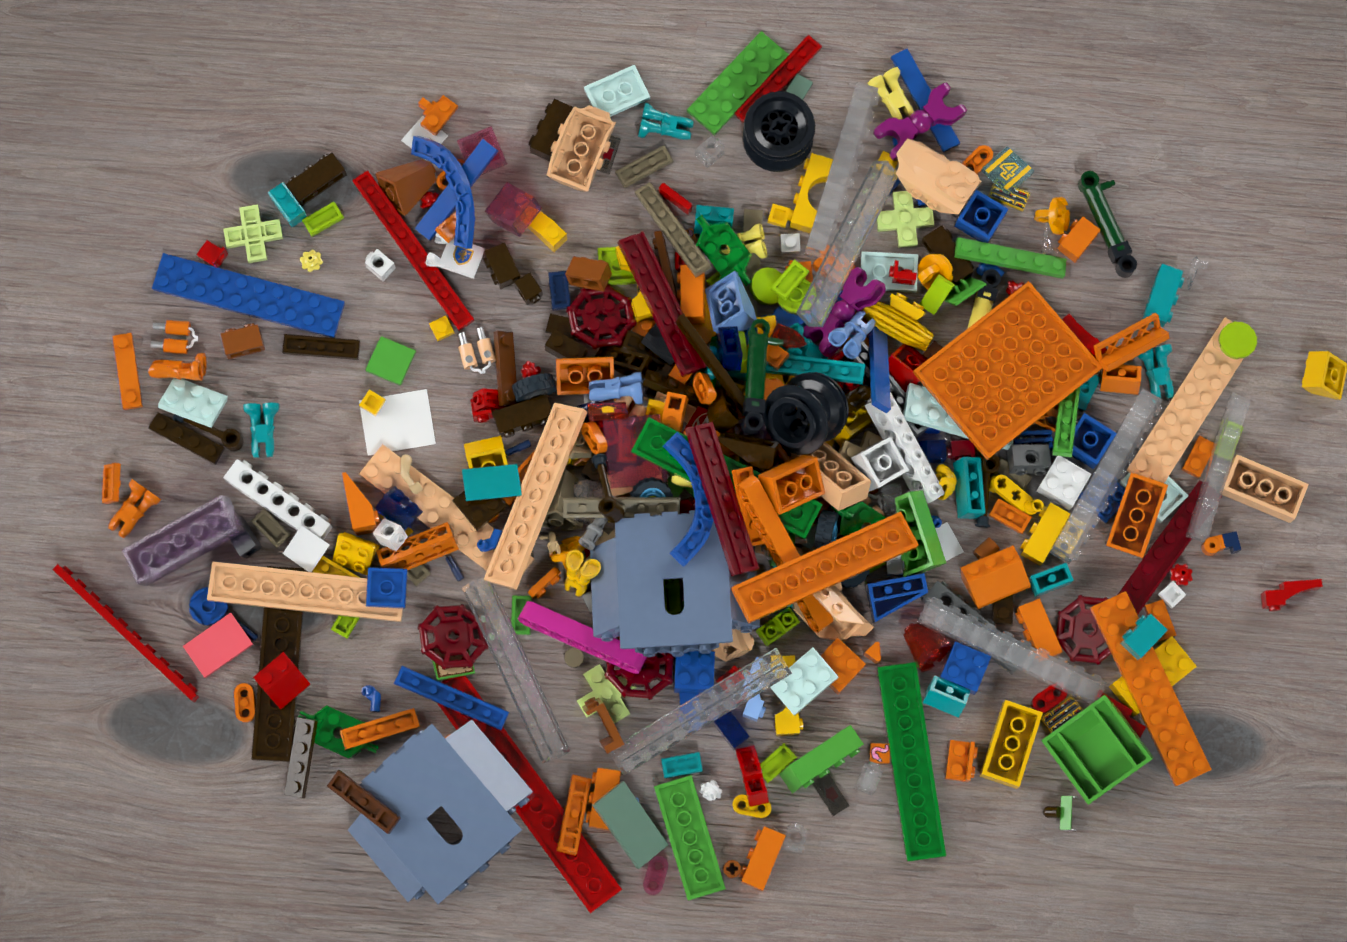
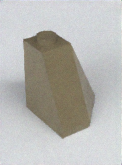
(555, 513)

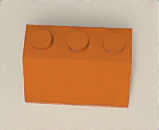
(576, 373)
(793, 483)
(995, 577)

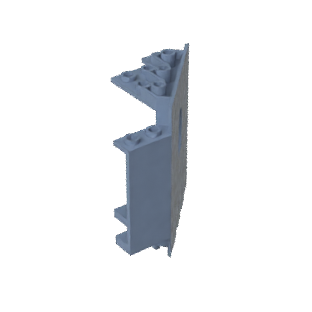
(631, 589)
(471, 785)

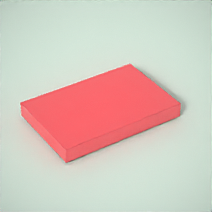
(218, 645)

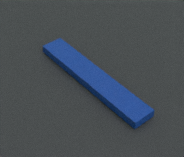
(920, 93)
(445, 202)
(879, 370)
(451, 698)

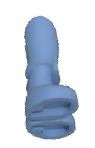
(856, 330)
(617, 388)

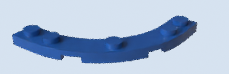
(457, 180)
(702, 519)

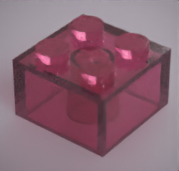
(471, 141)
(513, 209)

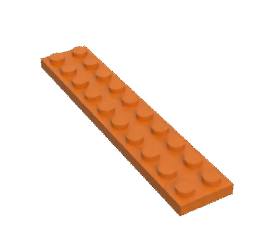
(824, 567)
(1152, 693)

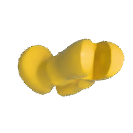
(577, 576)

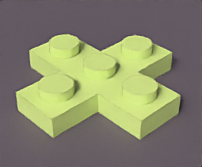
(905, 219)
(253, 233)
(607, 692)

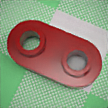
(1048, 698)

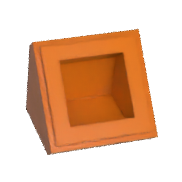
(873, 653)

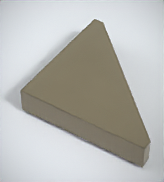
(581, 448)

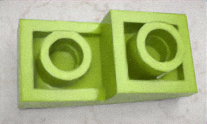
(777, 626)

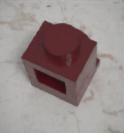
(960, 449)

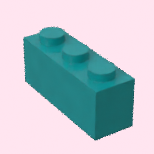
(1164, 293)
(969, 488)

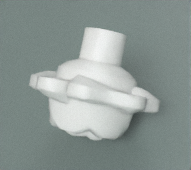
(711, 790)

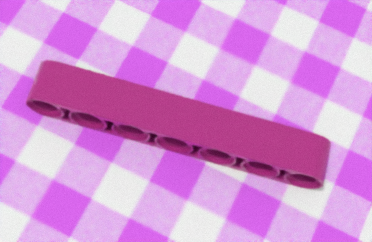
(579, 636)

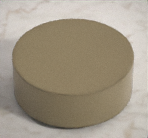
(574, 657)

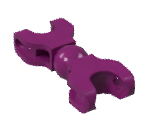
(921, 120)
(853, 297)

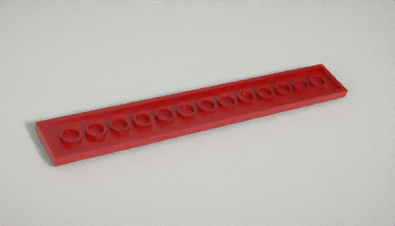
(544, 814)

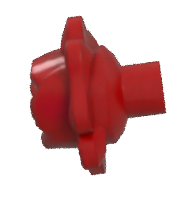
(428, 199)
(1012, 287)
(529, 369)
(1181, 574)

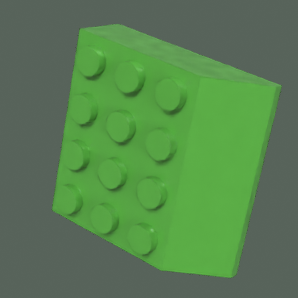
(1097, 749)

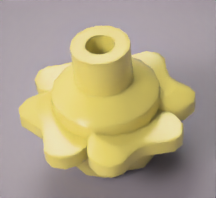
(311, 260)

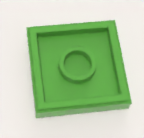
(390, 361)

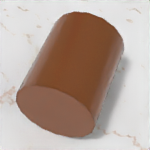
(986, 548)
(731, 869)

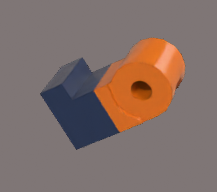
(1221, 542)

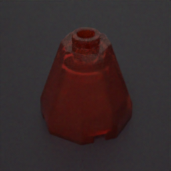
(925, 646)

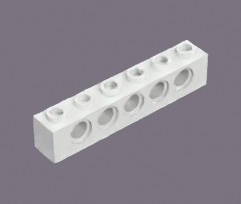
(240, 470)
(920, 472)

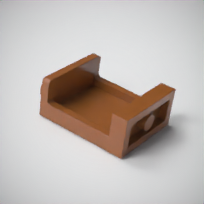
(614, 739)

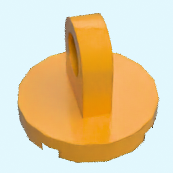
(1056, 215)
(931, 267)
(567, 545)

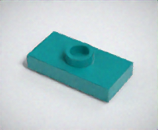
(1087, 391)
(681, 765)

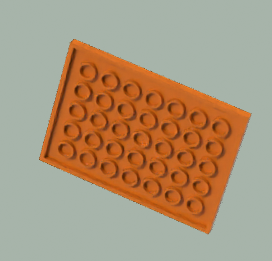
(1007, 370)

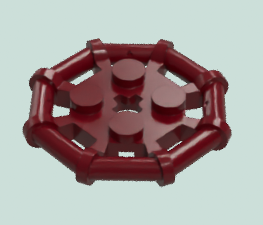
(595, 325)
(1077, 632)
(445, 644)
(643, 678)

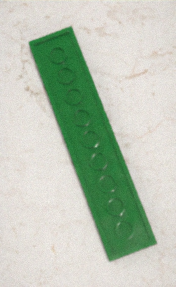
(650, 447)
(911, 762)

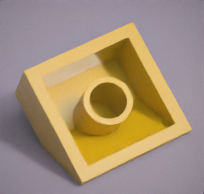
(1324, 374)
(485, 453)

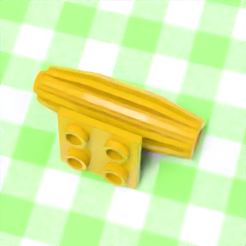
(900, 321)

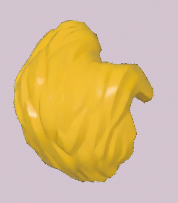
(946, 479)

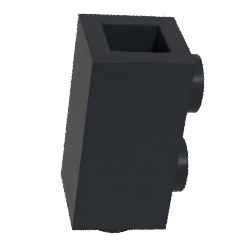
(246, 543)

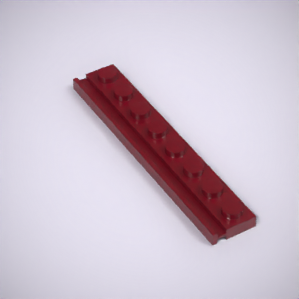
(660, 301)
(722, 499)
(1162, 554)

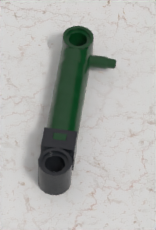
(1118, 248)
(756, 373)

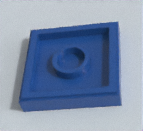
(386, 588)

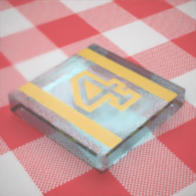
(1007, 170)

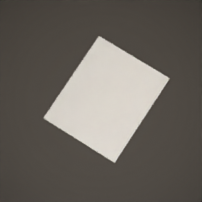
(400, 423)

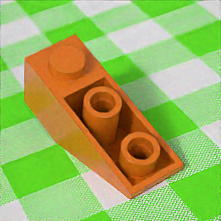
(675, 411)

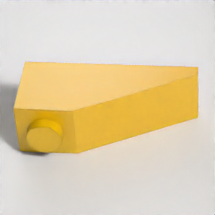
(548, 231)

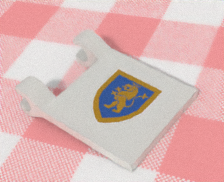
(457, 258)

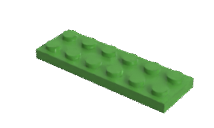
(737, 83)
(689, 838)

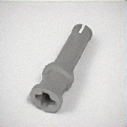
(593, 532)

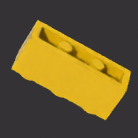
(1044, 533)

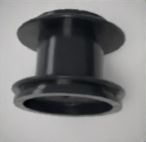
(781, 111)
(818, 417)

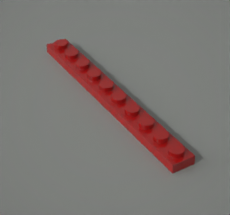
(412, 250)
(120, 625)

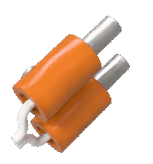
(175, 328)

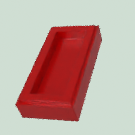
(675, 198)

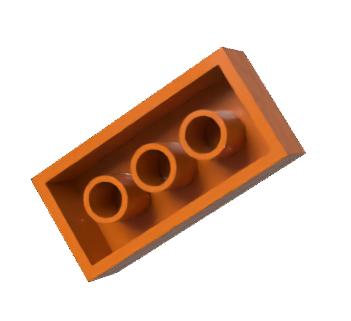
(1137, 515)

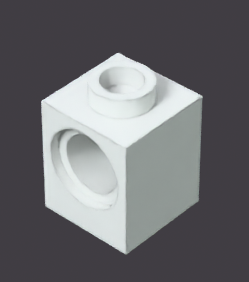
(383, 271)
(390, 534)

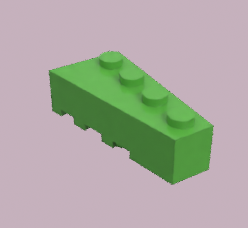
(918, 517)
(821, 759)

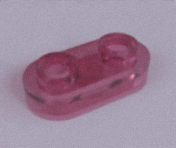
(655, 875)

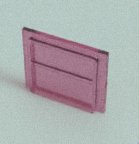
(623, 466)

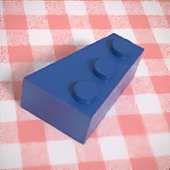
(893, 594)

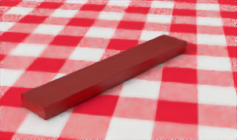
(783, 73)

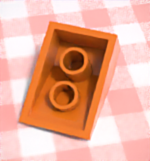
(362, 514)

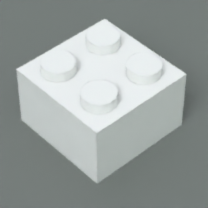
(880, 463)
(1063, 482)

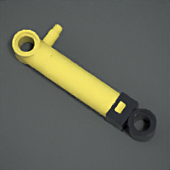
(985, 296)

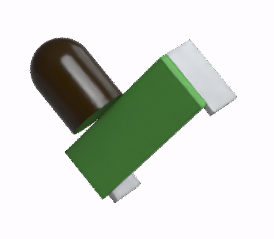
(1063, 813)

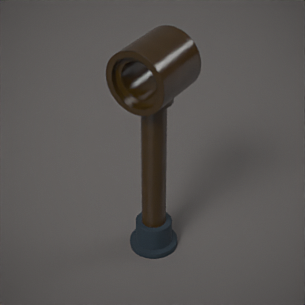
(224, 436)
(994, 465)
(608, 505)

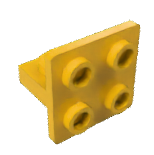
(354, 552)

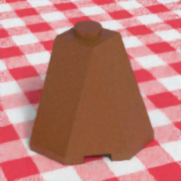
(407, 183)

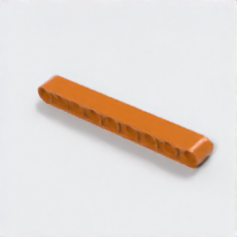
(778, 543)

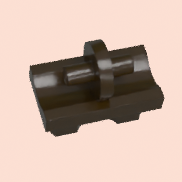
(859, 397)

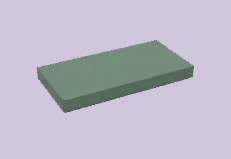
(630, 824)

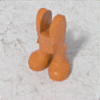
(177, 369)
(129, 512)

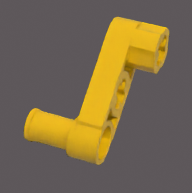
(1007, 487)

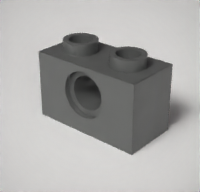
(1036, 453)

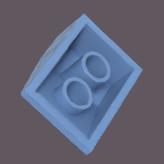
(730, 304)

